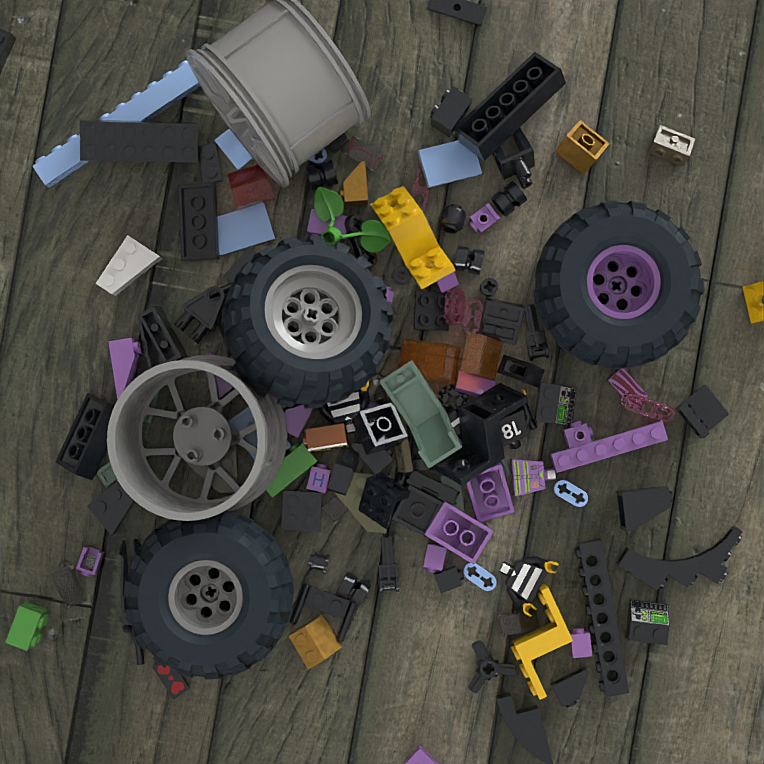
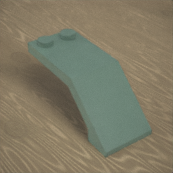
(422, 413)

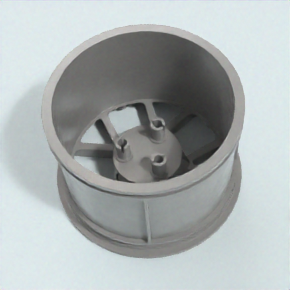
(280, 86)
(199, 437)

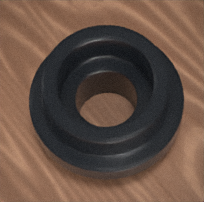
(406, 280)

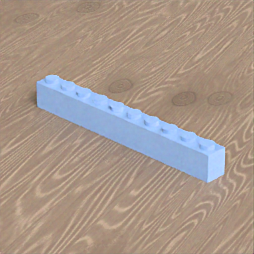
(141, 107)

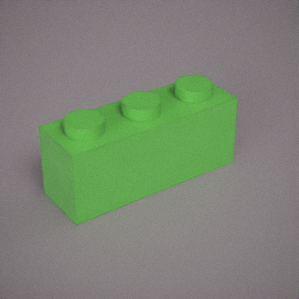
(292, 467)

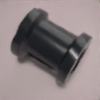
(493, 282)

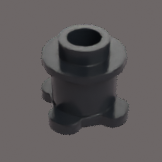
(319, 562)

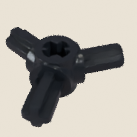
(483, 659)

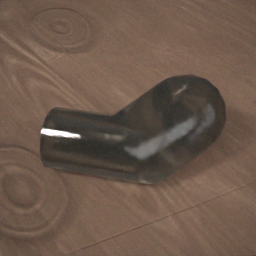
(380, 395)

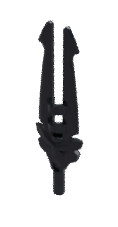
(128, 628)

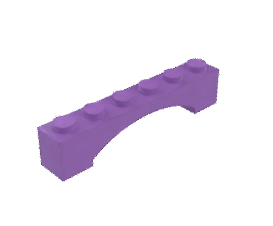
(608, 446)

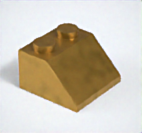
(581, 147)
(355, 187)
(315, 641)

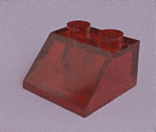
(250, 187)

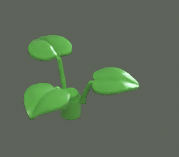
(331, 205)

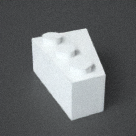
(127, 265)

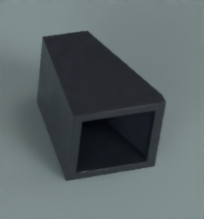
(641, 505)

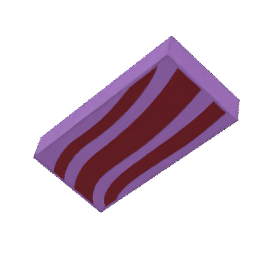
(625, 383)

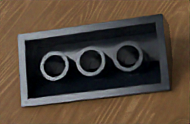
(87, 438)

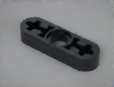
(354, 240)

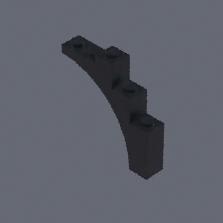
(684, 570)

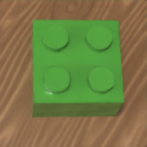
(27, 626)

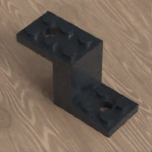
(481, 433)

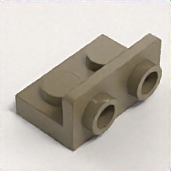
(672, 145)

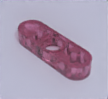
(640, 407)

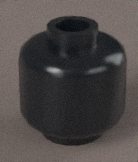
(452, 218)

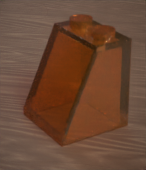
(480, 356)
(434, 360)

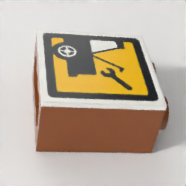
(325, 438)

